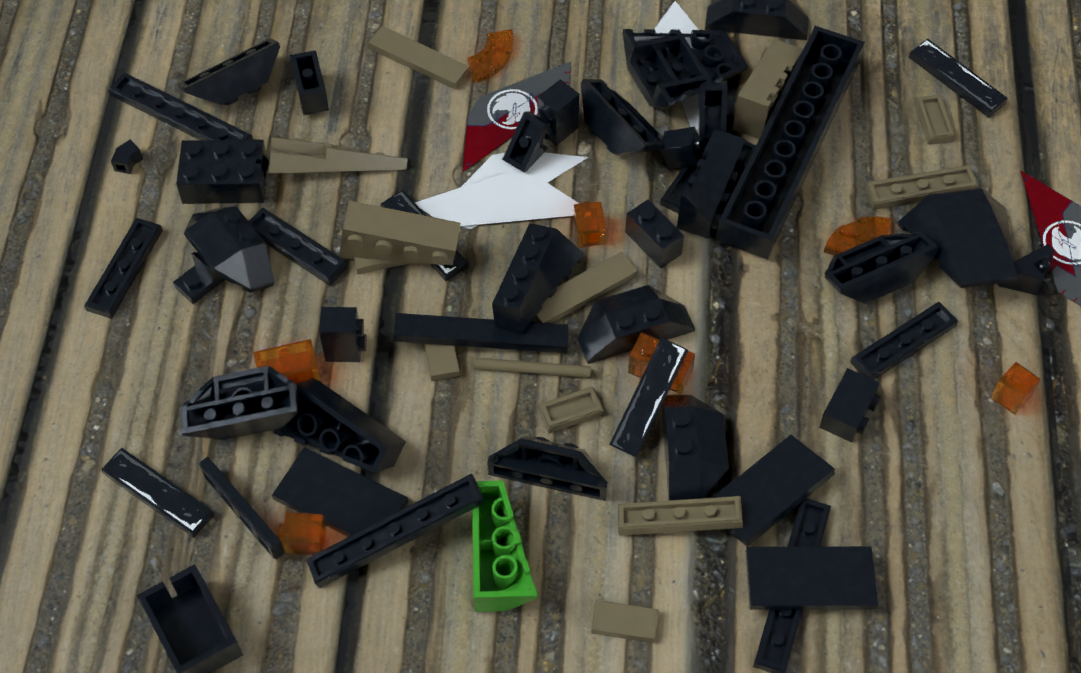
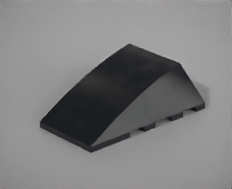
(676, 63)
(969, 236)

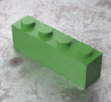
(499, 562)

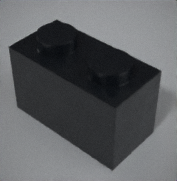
(309, 82)
(561, 109)
(654, 233)
(342, 334)
(850, 405)

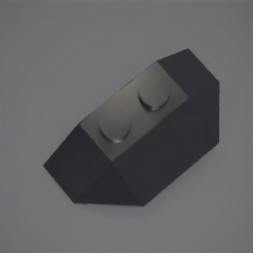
(759, 17)
(235, 75)
(616, 120)
(231, 247)
(880, 265)
(621, 318)
(240, 404)
(693, 447)
(549, 466)

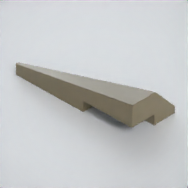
(306, 156)

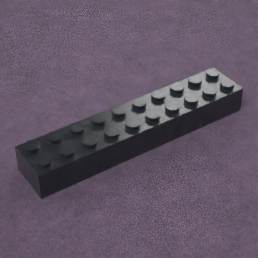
(789, 143)

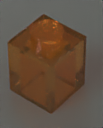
(589, 224)
(1015, 388)
(302, 533)

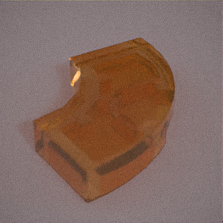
(493, 56)
(857, 233)

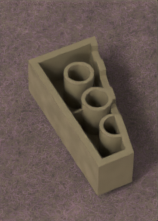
(764, 88)
(397, 236)

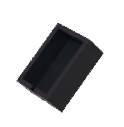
(222, 171)
(190, 624)

